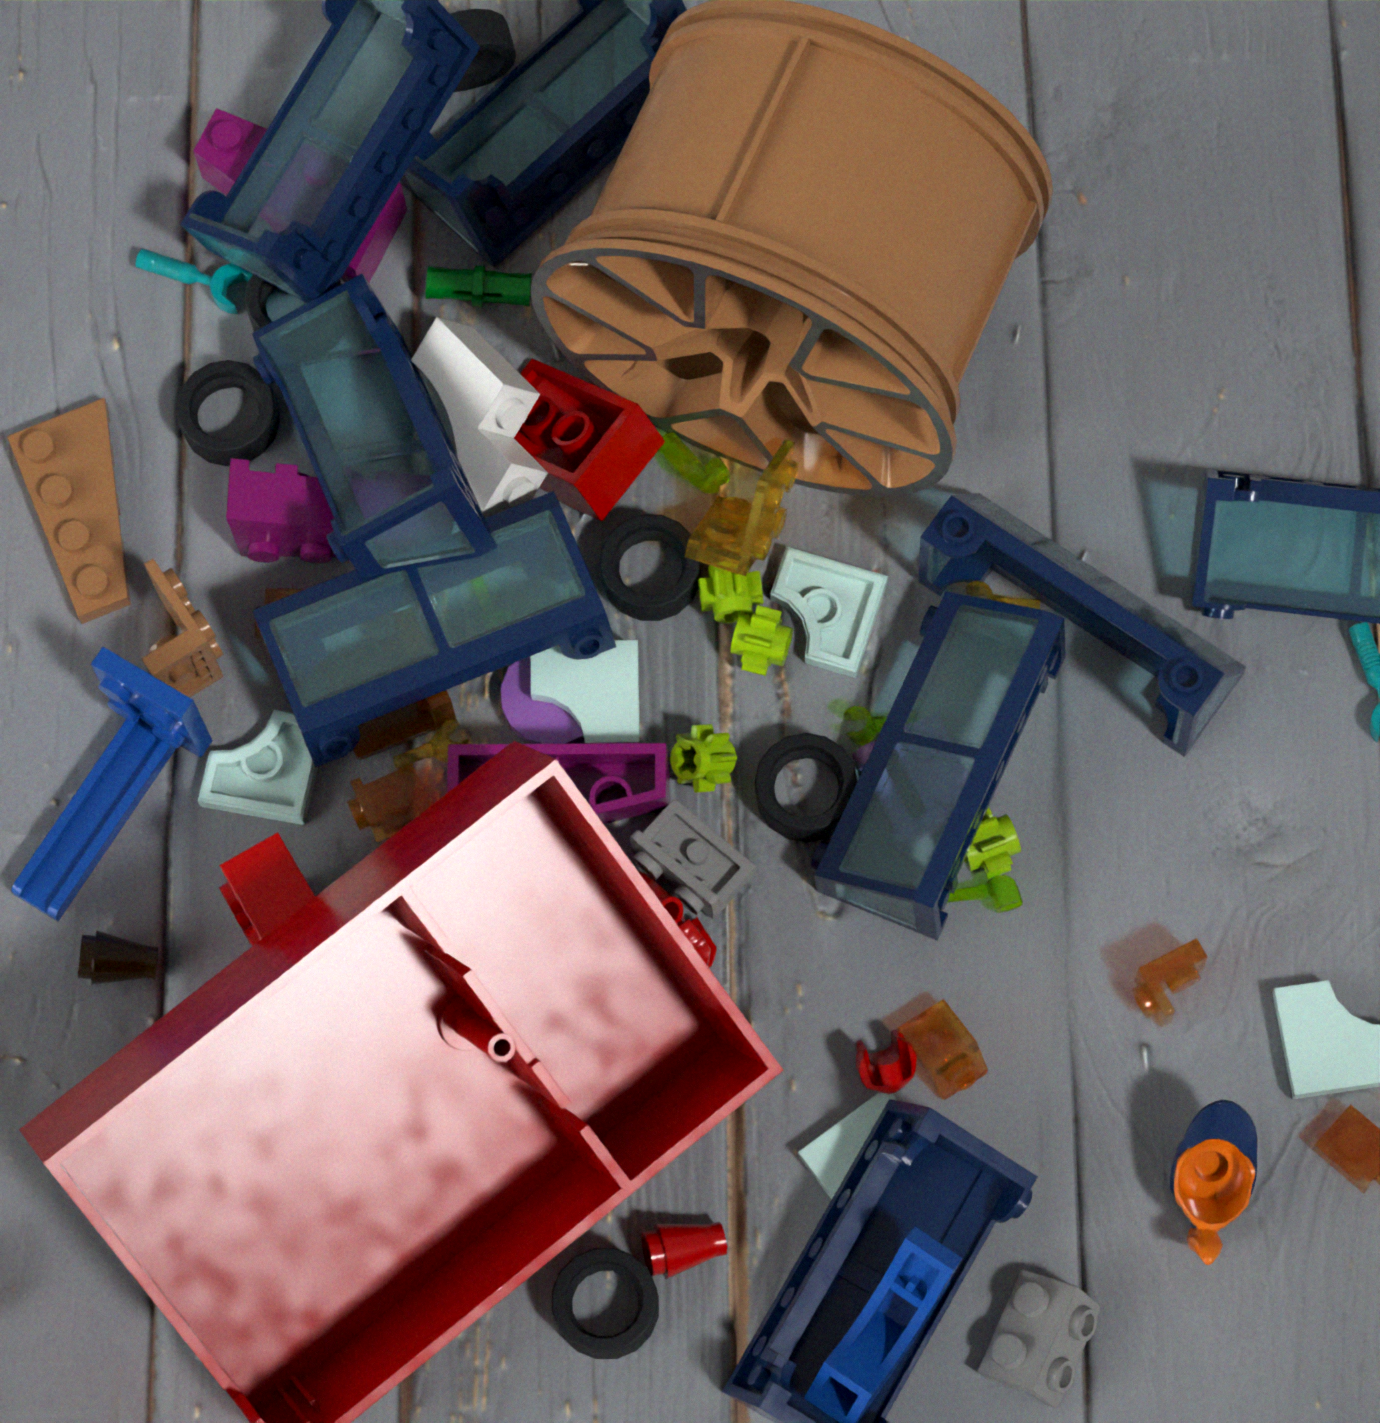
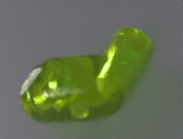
(687, 466)

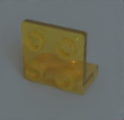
(740, 532)

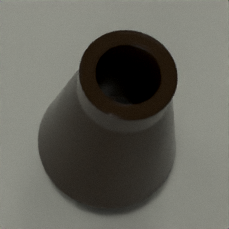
(115, 959)

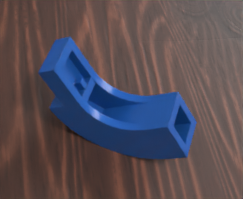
(884, 1328)

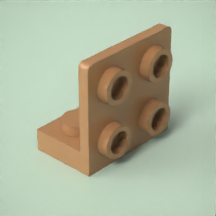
(190, 658)

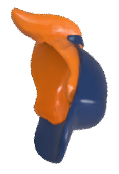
(1214, 1173)

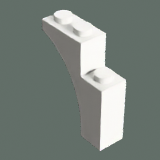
(486, 409)

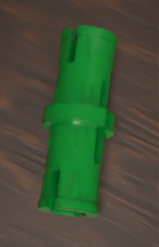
(478, 286)

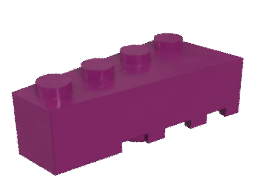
(226, 150)
(278, 514)
(612, 777)

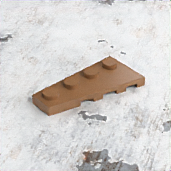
(74, 492)

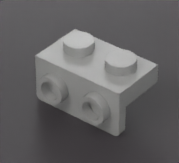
(691, 859)
(1040, 1337)

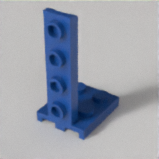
(154, 727)

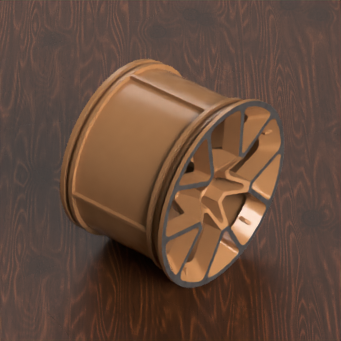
(799, 245)

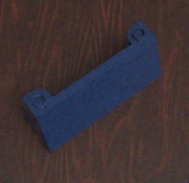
(906, 1175)

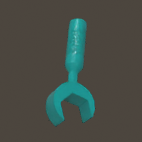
(189, 274)
(1370, 662)

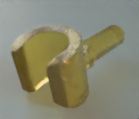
(980, 588)
(435, 747)

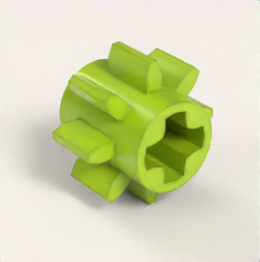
(730, 594)
(761, 640)
(703, 758)
(993, 846)

